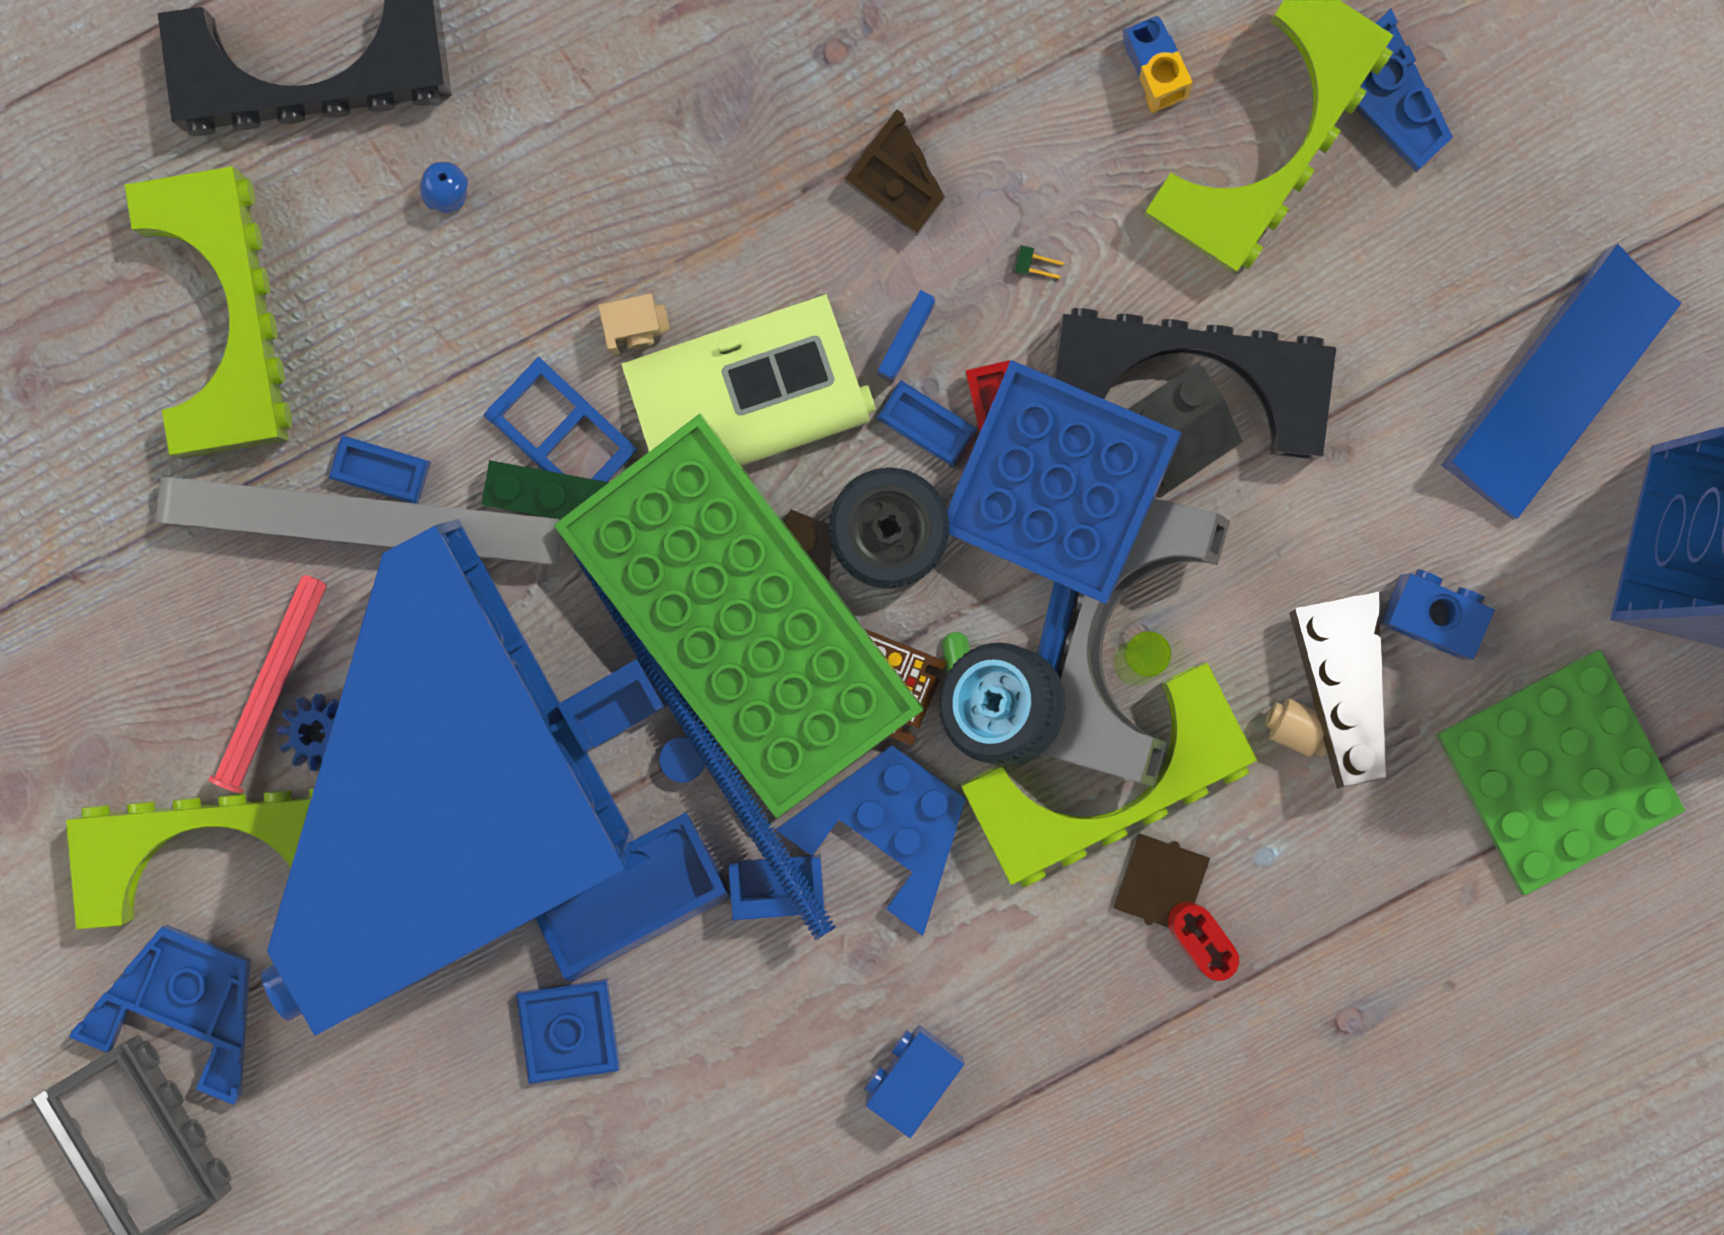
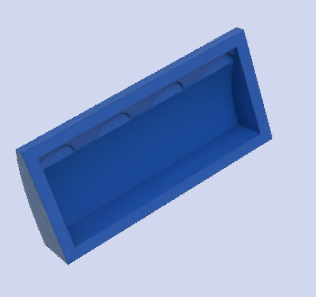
(662, 886)

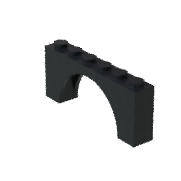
(210, 91)
(1286, 376)

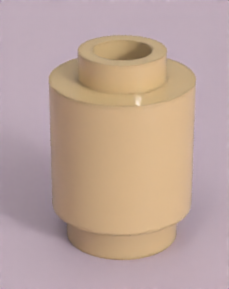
(1296, 728)

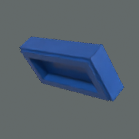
(906, 336)
(926, 423)
(379, 469)

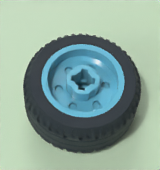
(1002, 704)

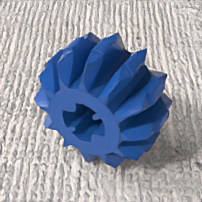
(299, 734)

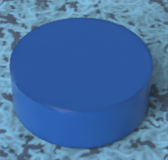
(680, 760)

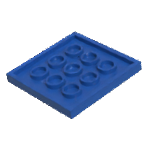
(1060, 481)

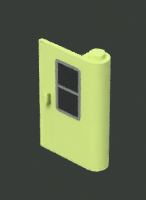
(767, 397)

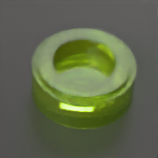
(1147, 653)

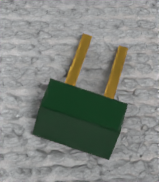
(1023, 261)

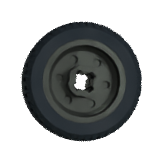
(881, 497)

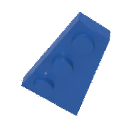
(1402, 105)

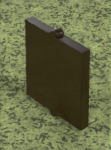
(1159, 879)

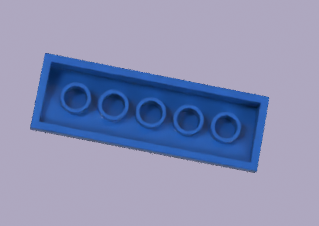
(1562, 382)

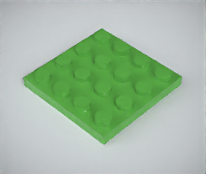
(1560, 772)

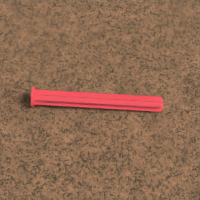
(269, 684)

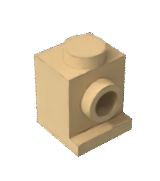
(633, 322)

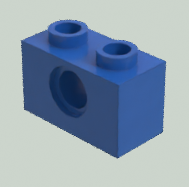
(1465, 622)

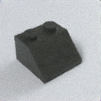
(1198, 411)

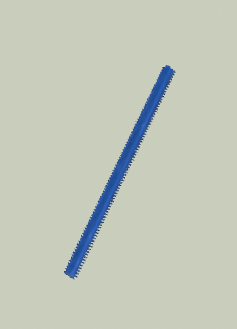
(727, 780)

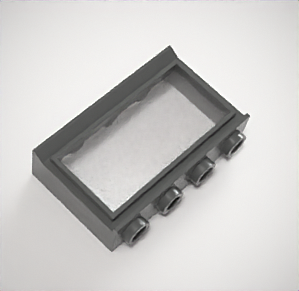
(133, 1142)

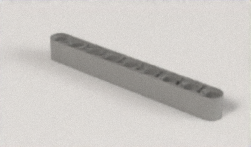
(349, 519)

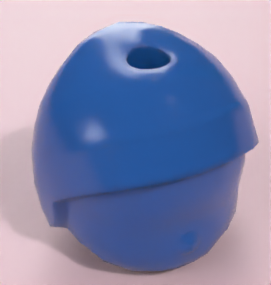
(443, 187)

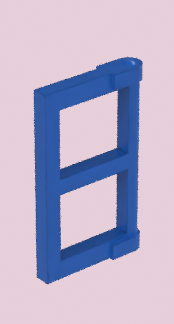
(539, 455)

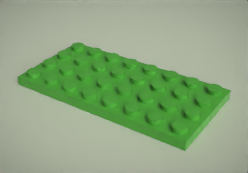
(738, 616)

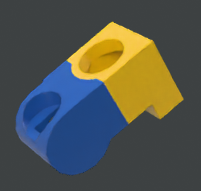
(1157, 63)

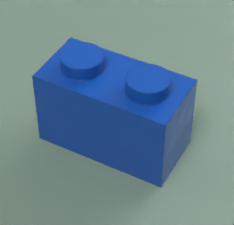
(913, 1080)

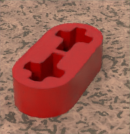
(1195, 947)

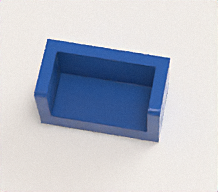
(611, 705)
(759, 894)

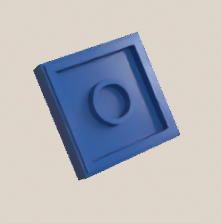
(568, 1031)

